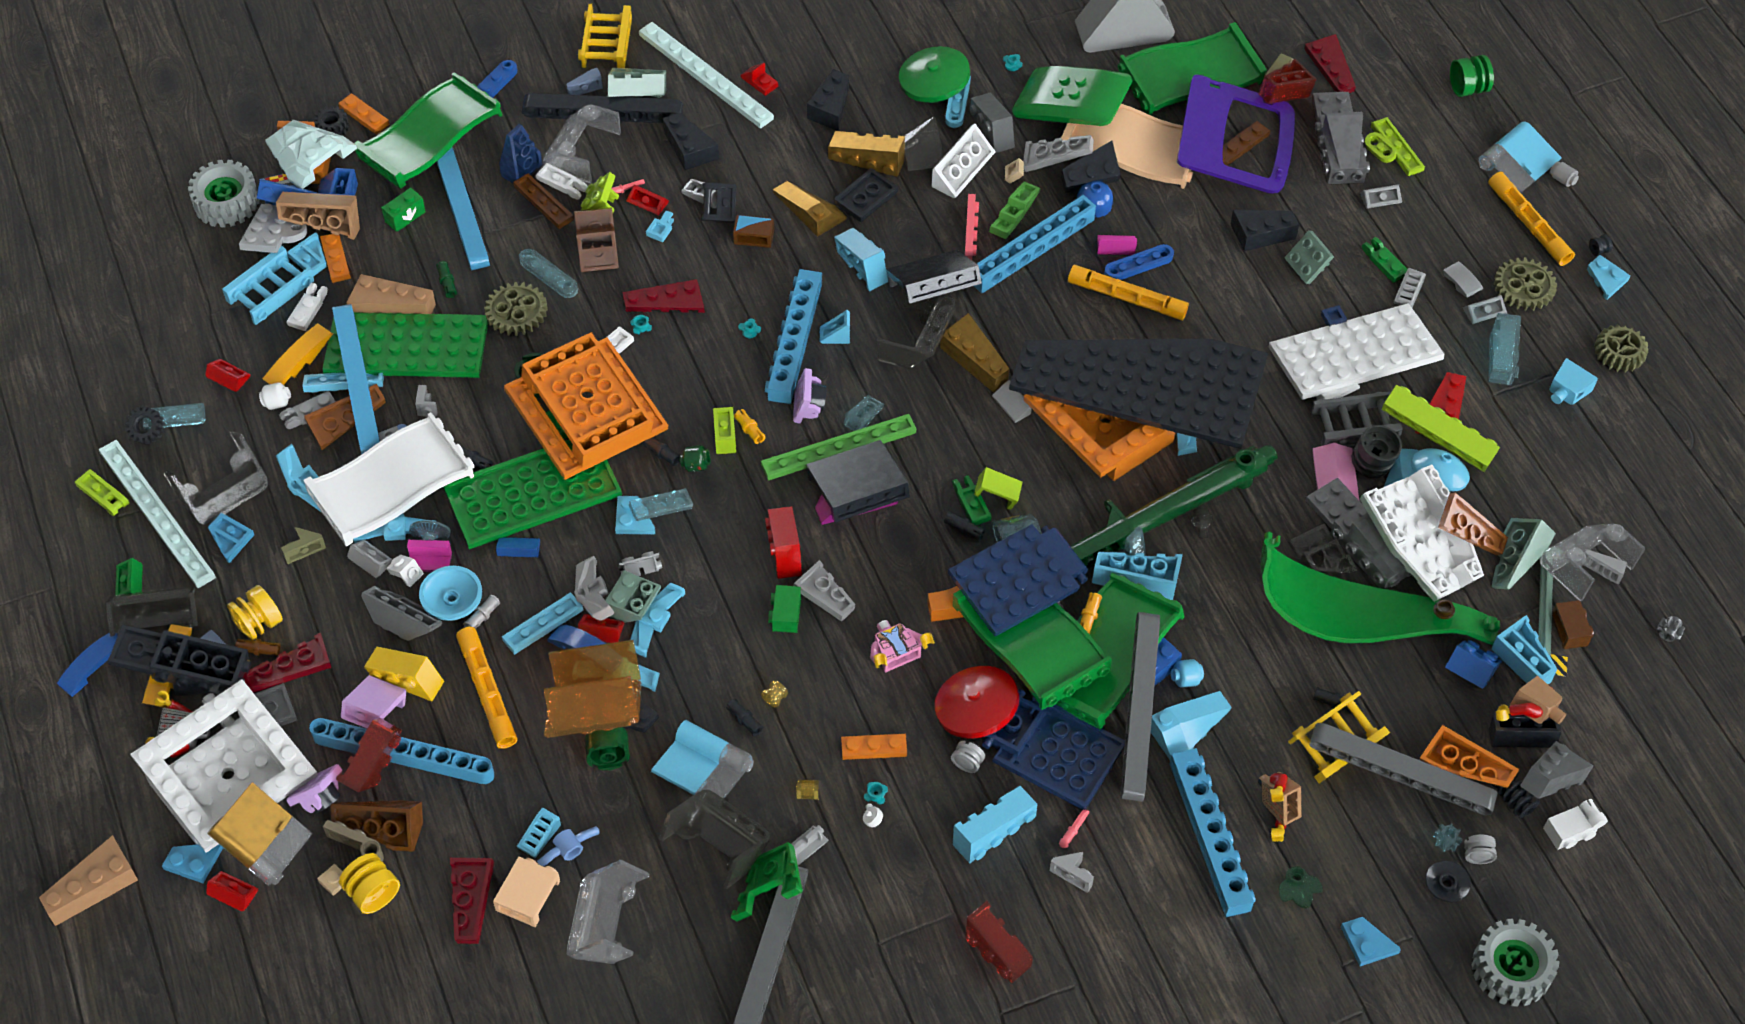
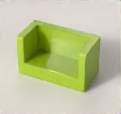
(724, 430)
(999, 485)

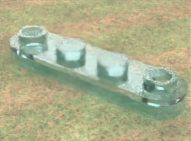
(548, 273)

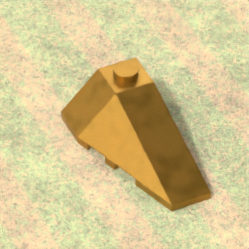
(809, 208)

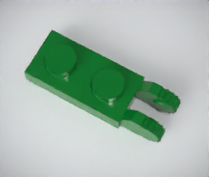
(1384, 260)
(973, 506)

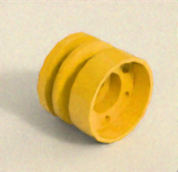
(257, 610)
(369, 883)

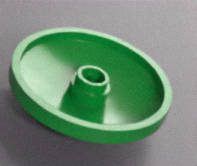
(934, 74)

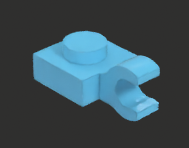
(660, 228)

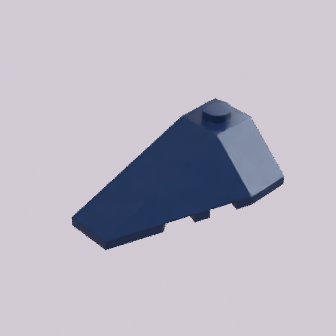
(519, 155)

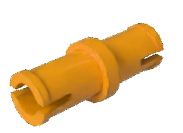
(749, 426)
(1090, 613)

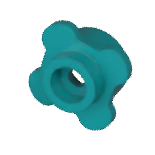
(1012, 62)
(640, 324)
(749, 328)
(876, 787)

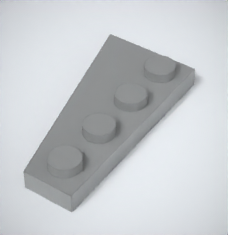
(1049, 153)

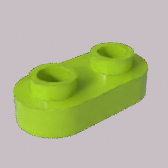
(1382, 148)

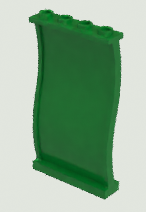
(1164, 72)
(427, 130)
(1115, 636)
(1045, 651)

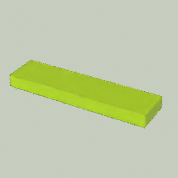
(1405, 156)

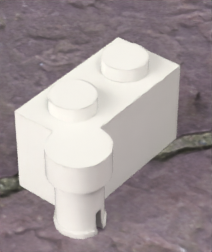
(1574, 825)

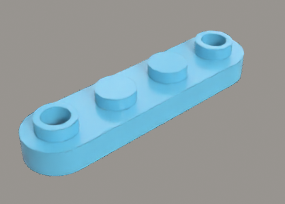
(956, 107)

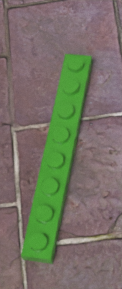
(797, 459)

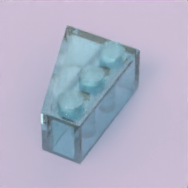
(1504, 349)

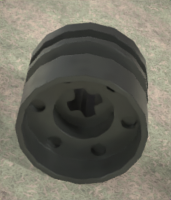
(1376, 451)

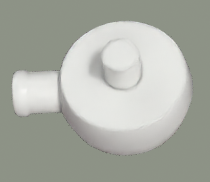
(872, 816)

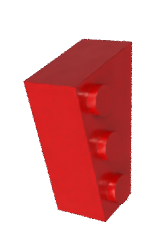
(785, 542)

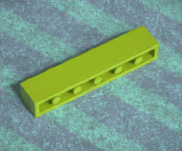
(1440, 428)

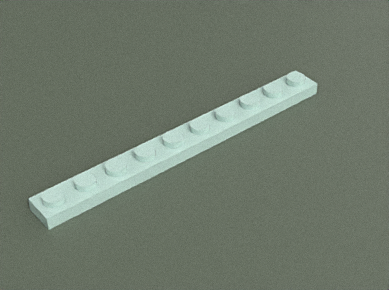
(706, 75)
(157, 514)

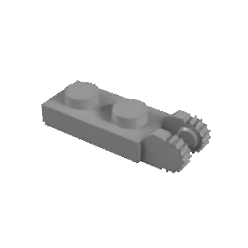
(296, 415)

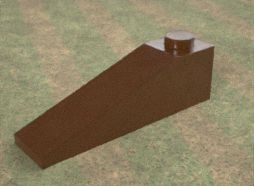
(387, 822)

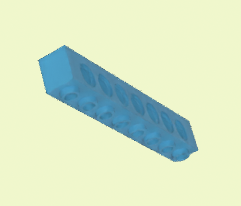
(1035, 242)
(794, 336)
(1231, 902)

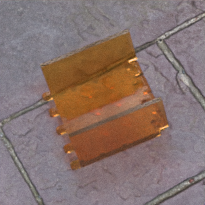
(593, 689)

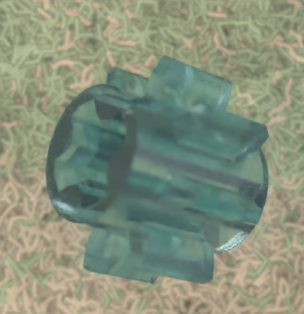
(1447, 837)

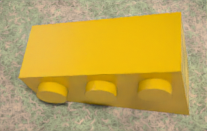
(406, 671)

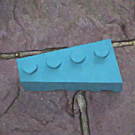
(1154, 572)
(993, 824)

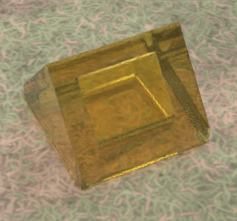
(807, 789)

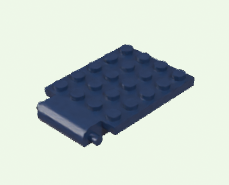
(1019, 577)
(1055, 751)

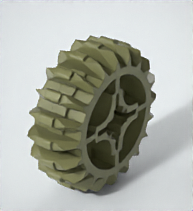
(1621, 348)

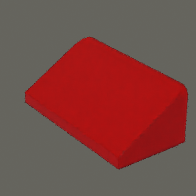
(647, 200)
(226, 374)
(605, 630)
(231, 890)

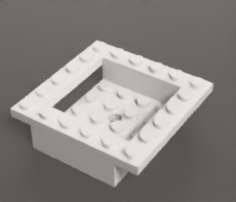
(249, 747)

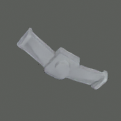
(591, 590)

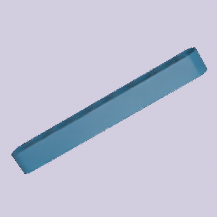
(462, 211)
(356, 377)
(410, 756)

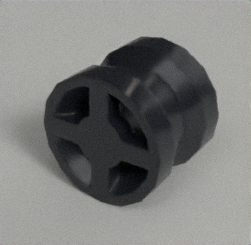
(1600, 245)

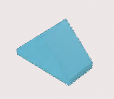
(836, 330)

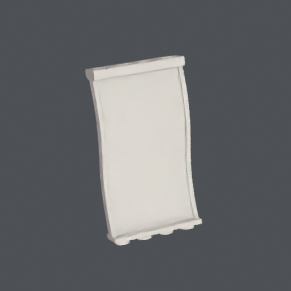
(389, 478)

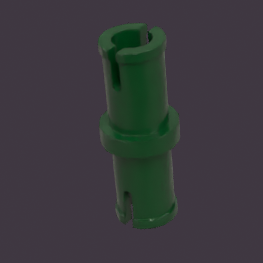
(446, 279)

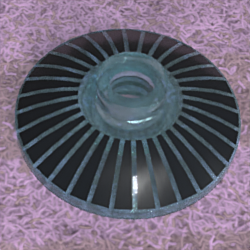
(429, 530)

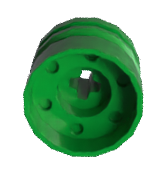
(1471, 75)

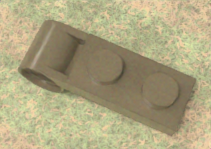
(353, 838)

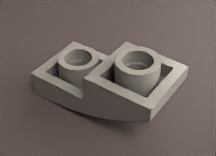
(1464, 280)

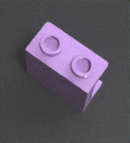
(371, 701)

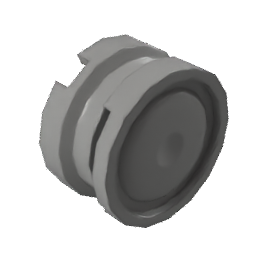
(968, 757)
(1480, 849)

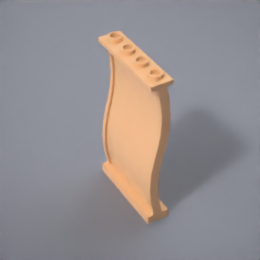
(1140, 143)

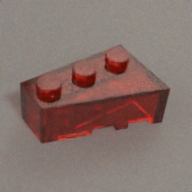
(1287, 83)
(371, 756)
(997, 944)

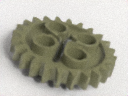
(1525, 284)
(516, 308)

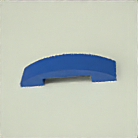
(572, 638)
(85, 664)

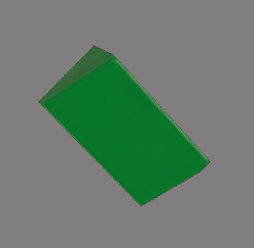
(129, 577)

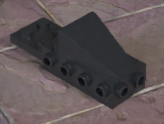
(180, 659)

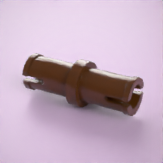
(259, 647)

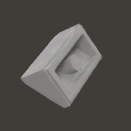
(1381, 196)
(1485, 309)
(1012, 402)
(369, 558)

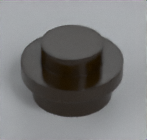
(1444, 609)

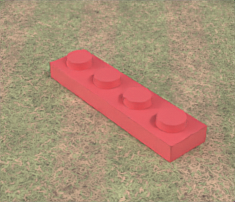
(972, 221)

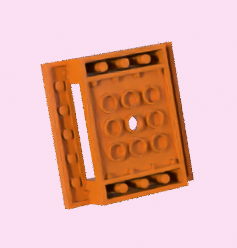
(597, 426)
(1104, 447)

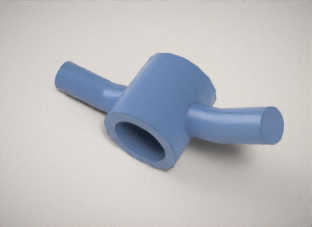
(567, 845)

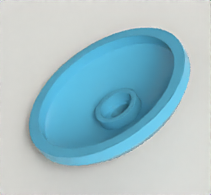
(1450, 468)
(450, 584)

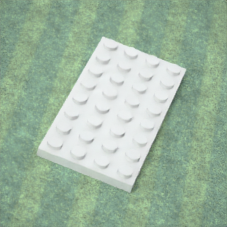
(1356, 351)

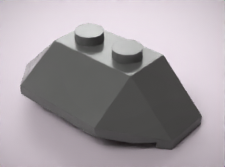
(398, 614)

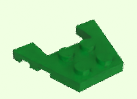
(769, 871)

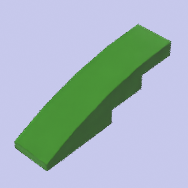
(1015, 210)

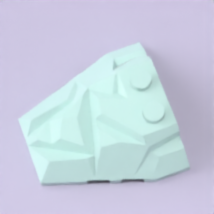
(305, 147)

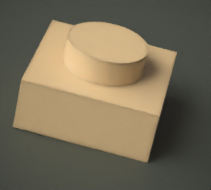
(1014, 170)
(330, 879)

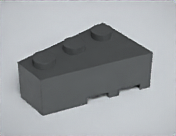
(994, 121)
(1556, 770)

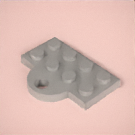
(268, 232)

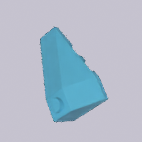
(1186, 723)

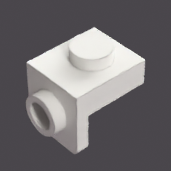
(406, 569)

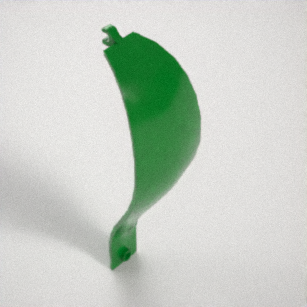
(1358, 612)

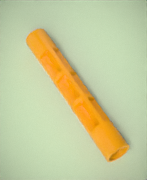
(1531, 218)
(1128, 292)
(486, 687)

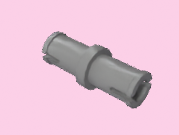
(482, 612)

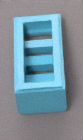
(545, 836)

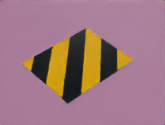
(1561, 664)

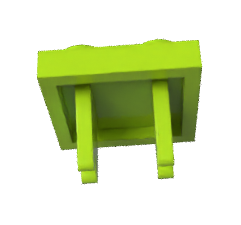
(599, 193)

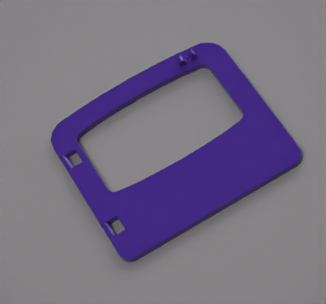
(1205, 128)

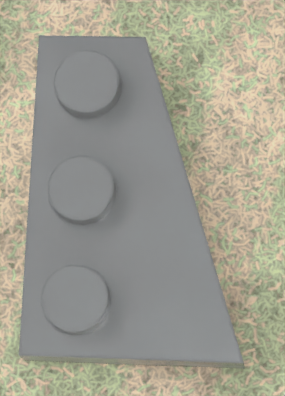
(822, 590)

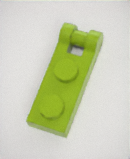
(101, 492)

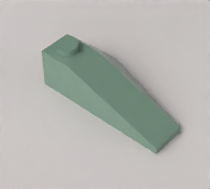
(1523, 548)

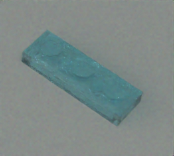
(179, 415)
(660, 504)

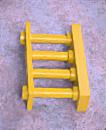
(620, 43)
(1325, 768)

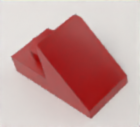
(760, 79)

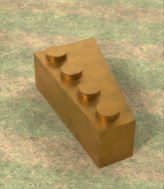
(975, 353)

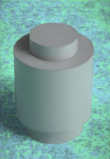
(1564, 173)

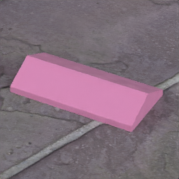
(1335, 462)

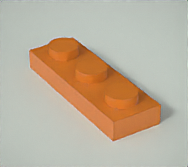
(364, 113)
(335, 257)
(874, 746)

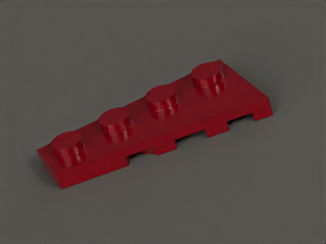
(1331, 62)
(674, 296)
(300, 662)
(470, 893)

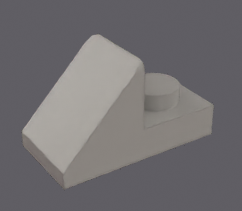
(1067, 868)

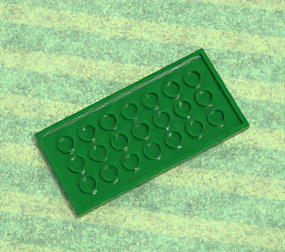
(415, 344)
(524, 495)

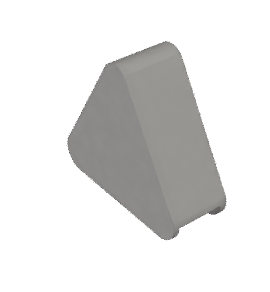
(1123, 24)

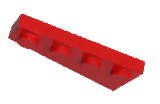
(1450, 395)

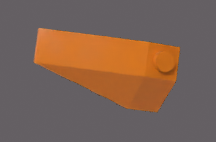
(1467, 759)

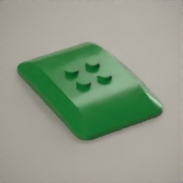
(1072, 95)

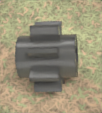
(1670, 628)

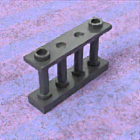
(1350, 436)

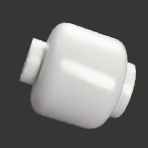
(274, 396)

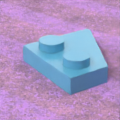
(1607, 276)

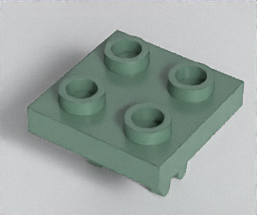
(1309, 257)

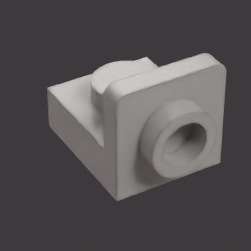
(423, 402)

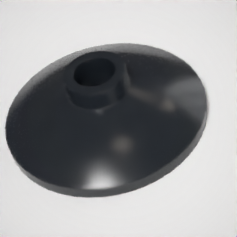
(1449, 873)

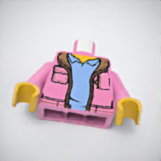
(897, 645)

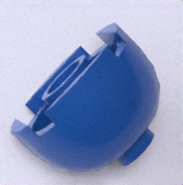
(1098, 194)

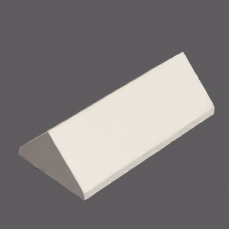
(962, 162)

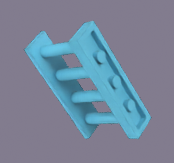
(259, 272)

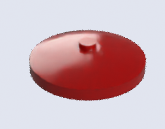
(976, 702)

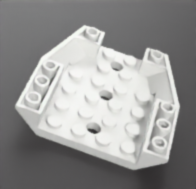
(1415, 518)

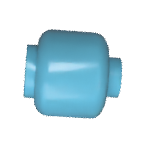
(1187, 673)

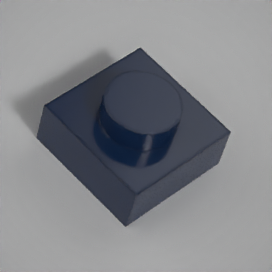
(1333, 316)

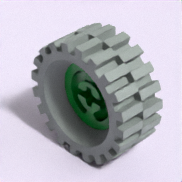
(220, 182)
(1503, 946)

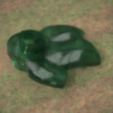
(1301, 890)

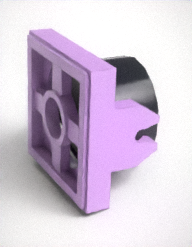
(808, 397)
(318, 792)

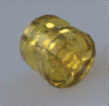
(774, 693)

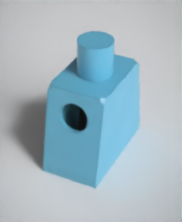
(1571, 383)

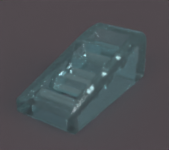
(857, 422)
(1135, 543)

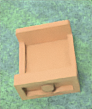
(526, 890)

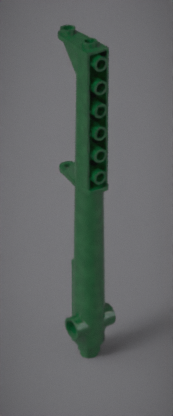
(1199, 489)

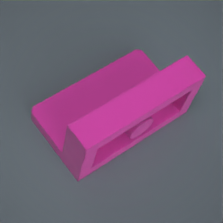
(1116, 245)
(430, 554)

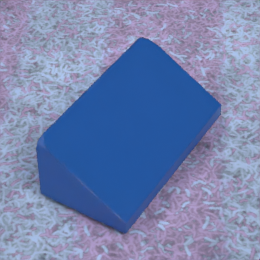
(518, 547)

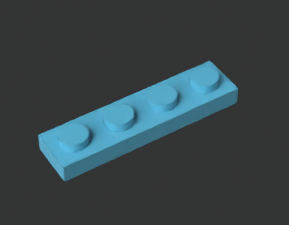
(335, 382)
(542, 623)

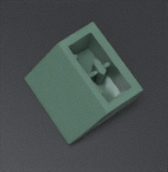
(631, 597)

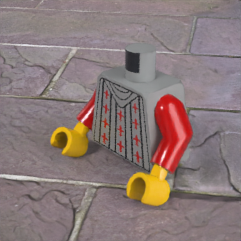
(171, 715)

